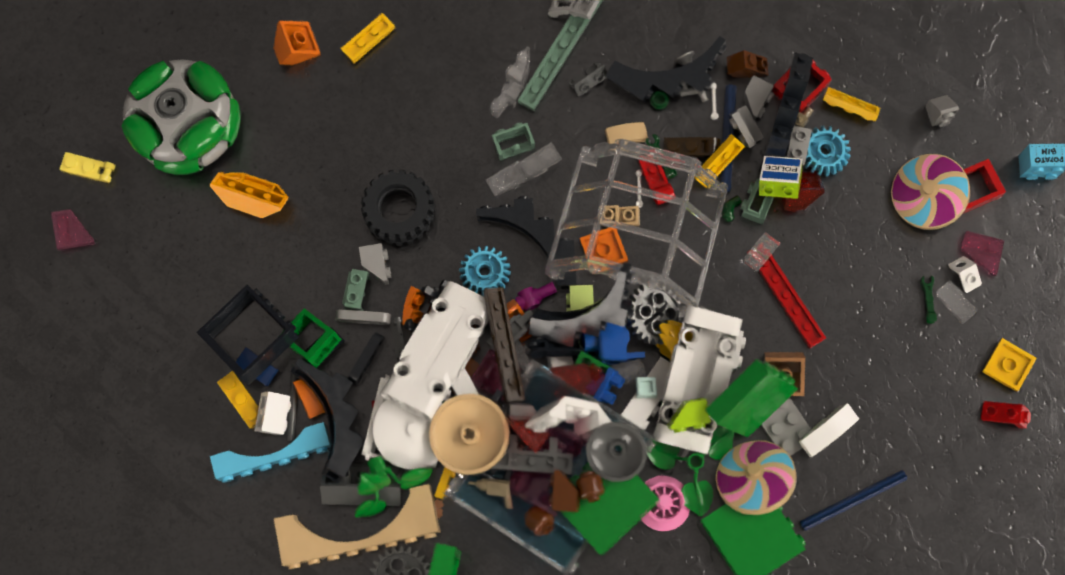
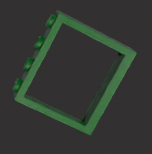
(445, 560)

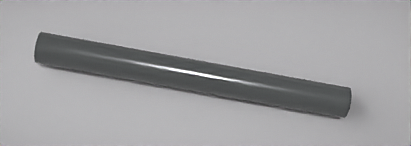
(292, 412)

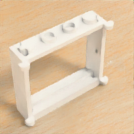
(369, 444)

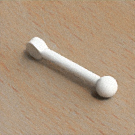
(714, 116)
(639, 173)

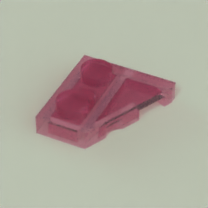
(69, 230)
(983, 250)

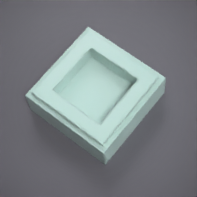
(646, 387)

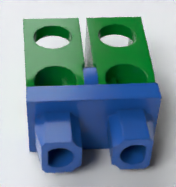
(612, 377)

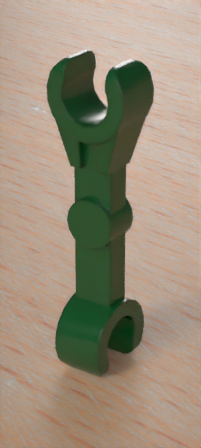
(670, 173)
(931, 316)

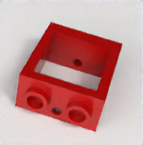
(821, 75)
(992, 181)

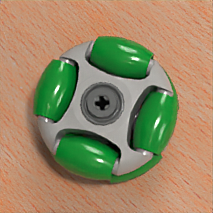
(180, 116)

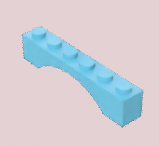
(311, 440)

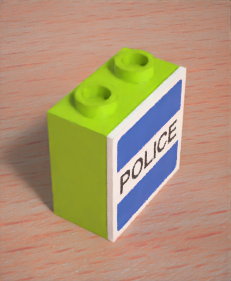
(780, 177)

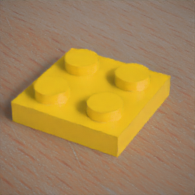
(1009, 365)

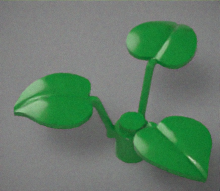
(378, 479)
(696, 495)

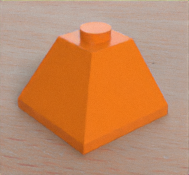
(294, 42)

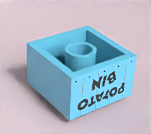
(1042, 161)

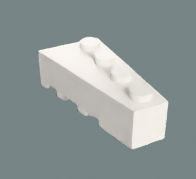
(641, 409)

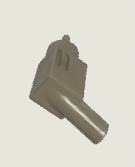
(802, 119)
(496, 488)

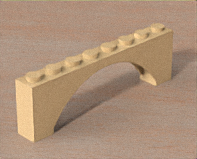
(415, 520)

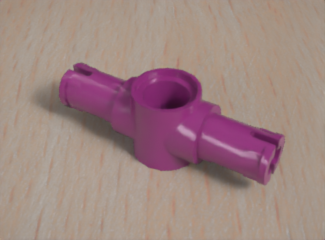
(531, 298)

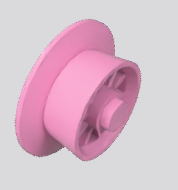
(671, 509)

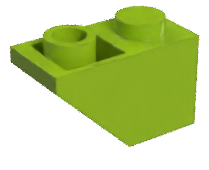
(690, 414)

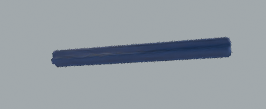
(729, 107)
(853, 500)

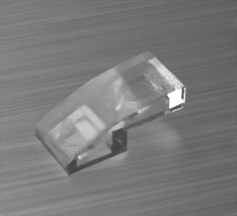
(761, 252)
(955, 302)

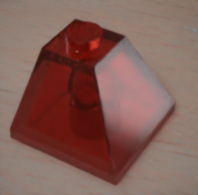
(810, 190)
(581, 376)
(532, 439)

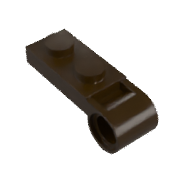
(692, 146)

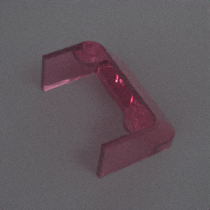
(534, 486)

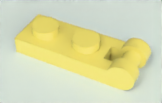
(87, 167)

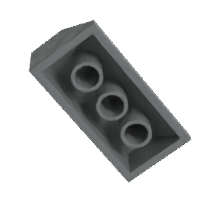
(346, 491)

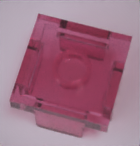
(487, 374)

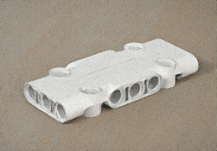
(437, 351)
(698, 371)

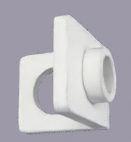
(968, 273)

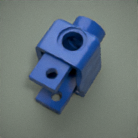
(611, 345)

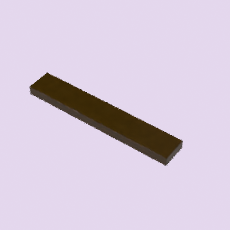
(504, 345)

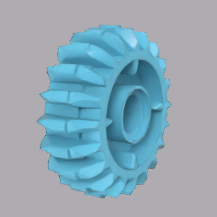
(834, 144)
(480, 260)

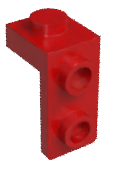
(1006, 413)

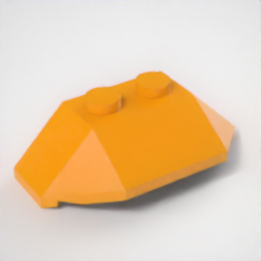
(249, 193)

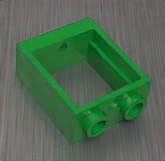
(327, 341)

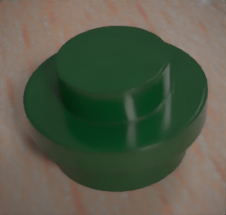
(659, 100)

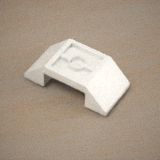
(584, 414)

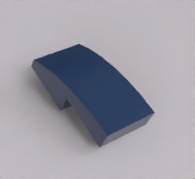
(248, 357)

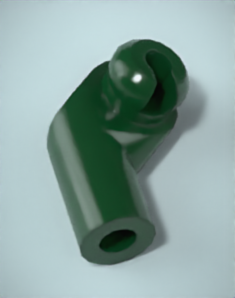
(728, 208)

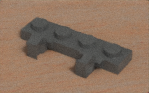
(541, 462)

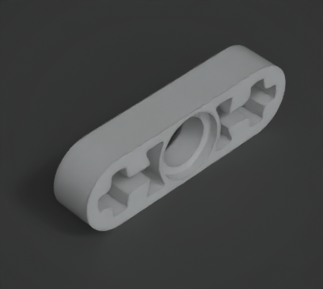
(363, 317)

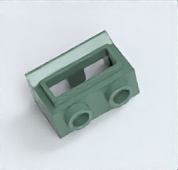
(504, 135)
(752, 215)
(355, 289)

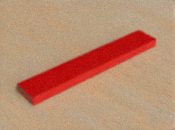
(791, 303)

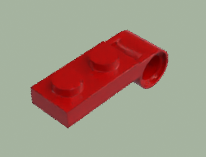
(656, 179)

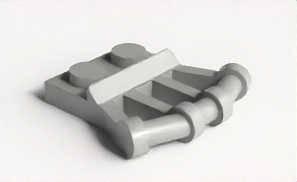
(579, 8)

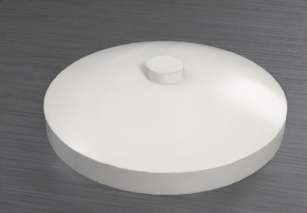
(403, 437)

